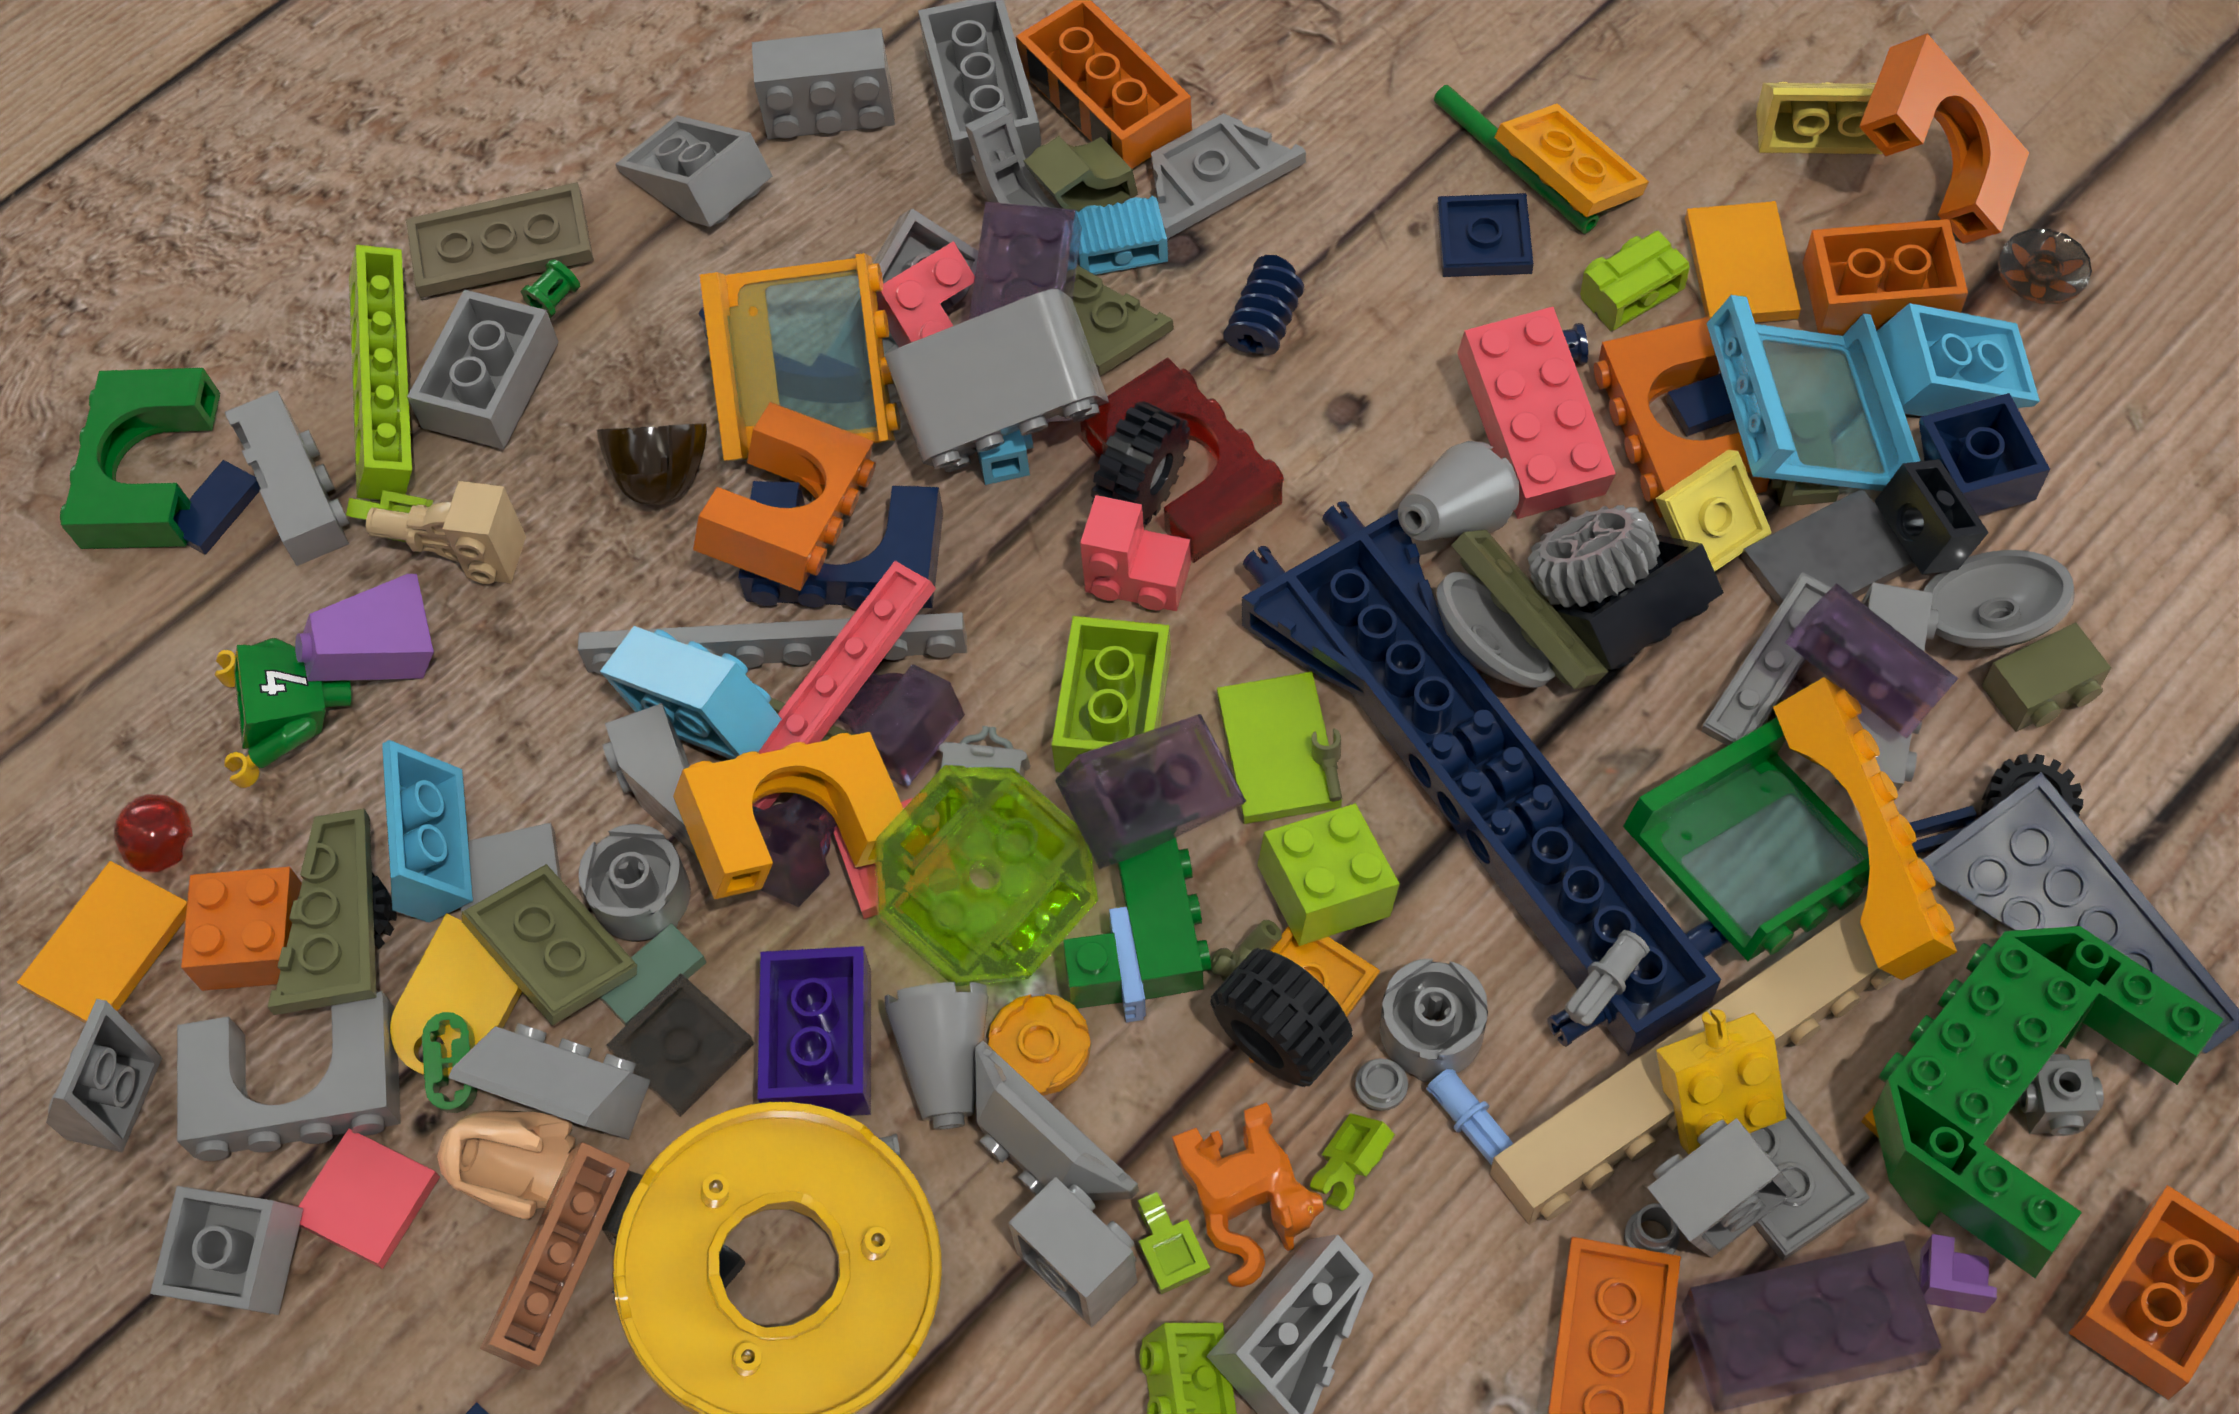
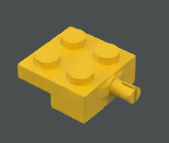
(1723, 1076)

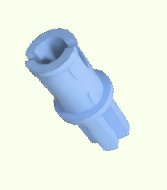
(1469, 1114)

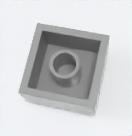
(227, 1250)
(1075, 1250)

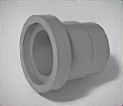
(1636, 1237)

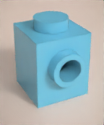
(1007, 460)

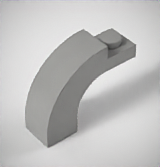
(1000, 161)

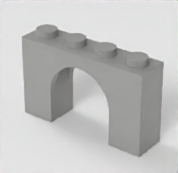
(354, 1093)

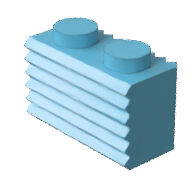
(1122, 236)

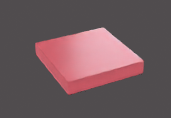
(366, 1198)

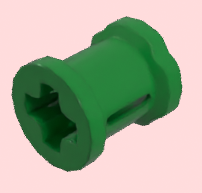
(551, 287)

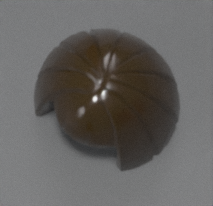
(653, 462)

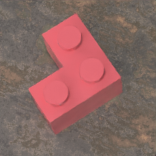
(916, 294)
(1131, 562)

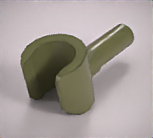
(1328, 758)

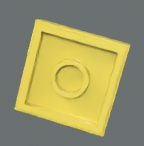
(1716, 509)

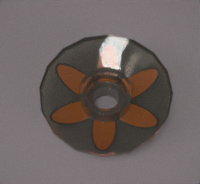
(2046, 252)

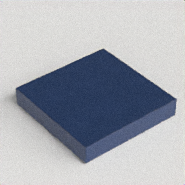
(1484, 235)

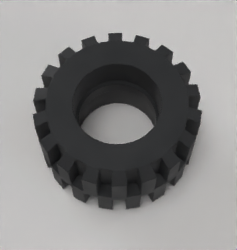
(1281, 1017)

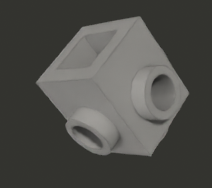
(2062, 1097)

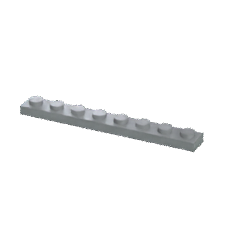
(788, 641)

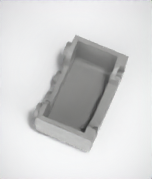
(996, 378)

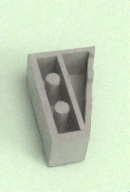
(289, 478)

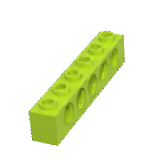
(379, 372)

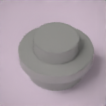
(1381, 1084)

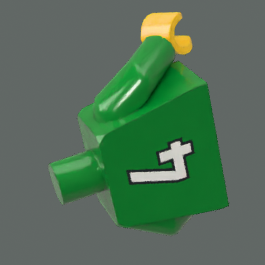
(274, 703)

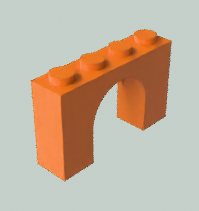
(1986, 155)
(1639, 371)
(788, 541)

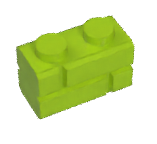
(1633, 279)

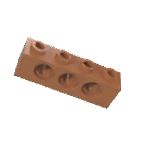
(555, 1256)

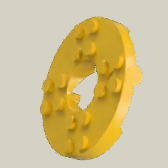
(776, 1160)

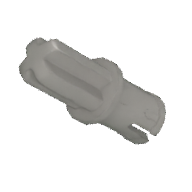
(1606, 978)

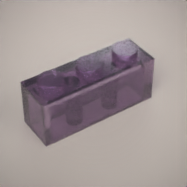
(1871, 660)

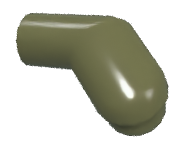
(1264, 936)

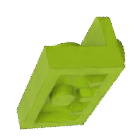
(1181, 1374)

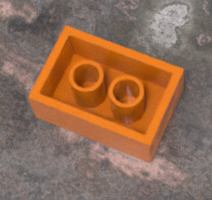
(1881, 272)
(2165, 1294)

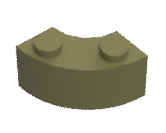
(1082, 173)

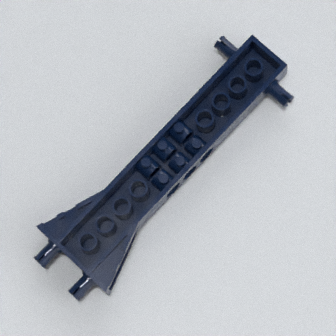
(1375, 630)

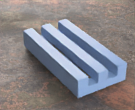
(1132, 986)

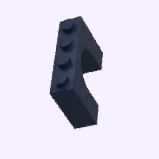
(910, 539)

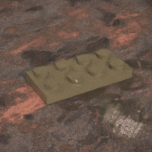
(498, 239)

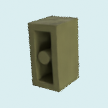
(2047, 678)

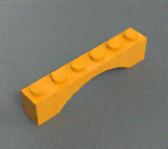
(1900, 911)

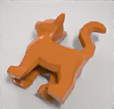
(1242, 1182)

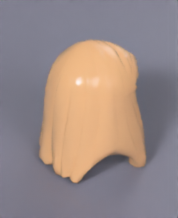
(506, 1158)

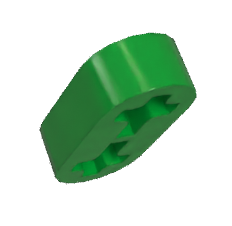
(437, 1063)

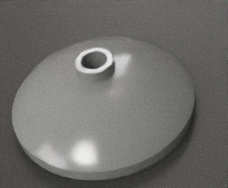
(2001, 598)
(1488, 635)

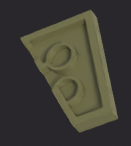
(1113, 322)

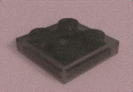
(681, 1044)

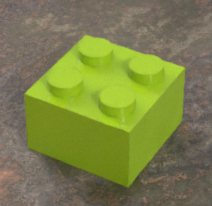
(1327, 874)

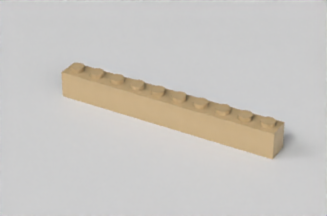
(1631, 1107)

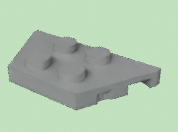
(1215, 169)

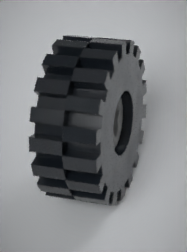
(1143, 458)

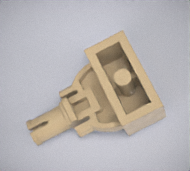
(473, 529)

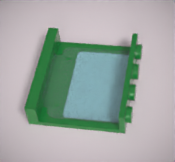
(1751, 844)

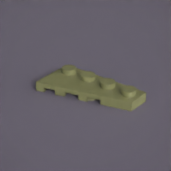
(332, 921)

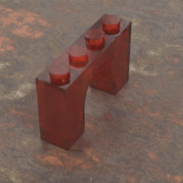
(1239, 487)

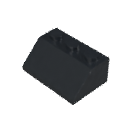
(1645, 614)

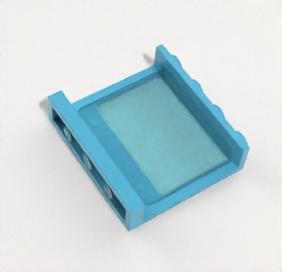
(1812, 400)

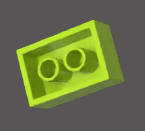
(1109, 685)

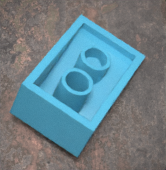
(1954, 359)

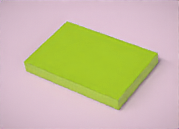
(1271, 746)

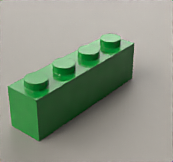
(1164, 920)

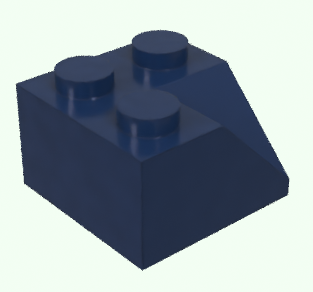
(1986, 453)

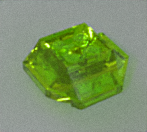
(994, 824)

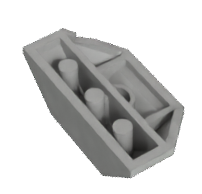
(1038, 1136)

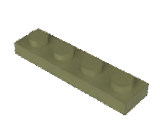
(1539, 621)

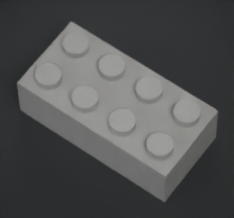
(977, 72)

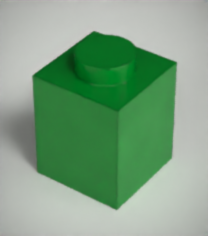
(1093, 970)

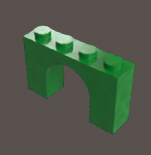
(121, 413)

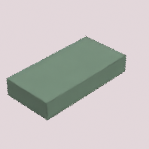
(657, 967)

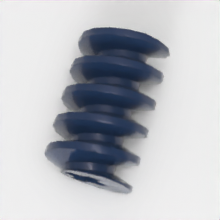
(1264, 307)

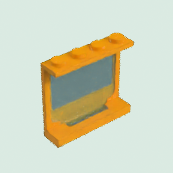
(801, 342)

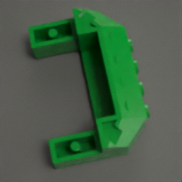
(1986, 1052)

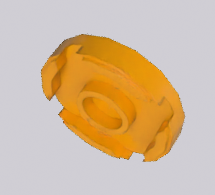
(1042, 1041)

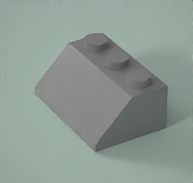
(555, 1079)

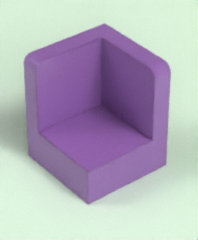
(1954, 1277)

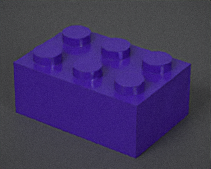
(816, 1028)

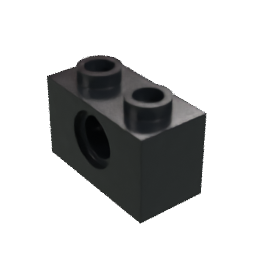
(1930, 516)

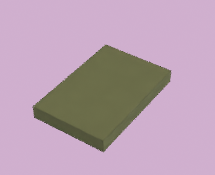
(549, 944)

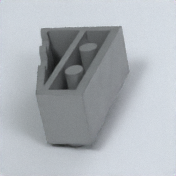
(1292, 1331)

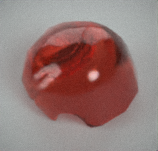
(152, 832)

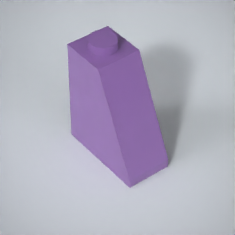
(369, 635)

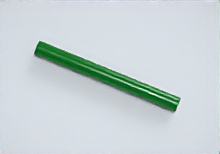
(1485, 132)

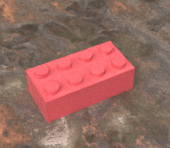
(1536, 410)

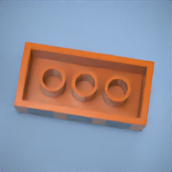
(1104, 81)

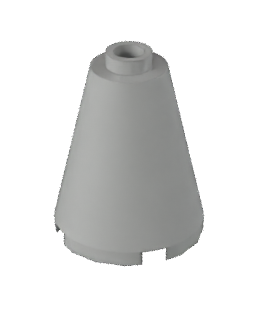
(1460, 494)
(937, 1045)

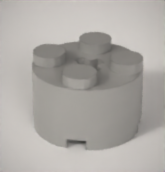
(634, 882)
(1437, 992)

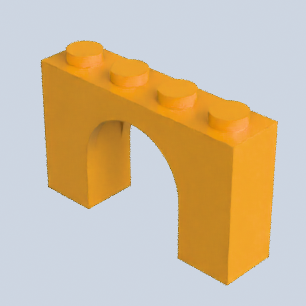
(837, 773)

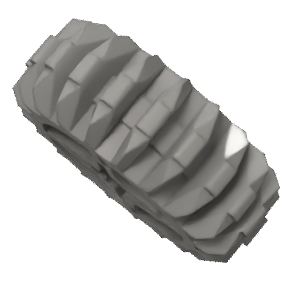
(1594, 556)

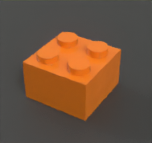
(238, 926)

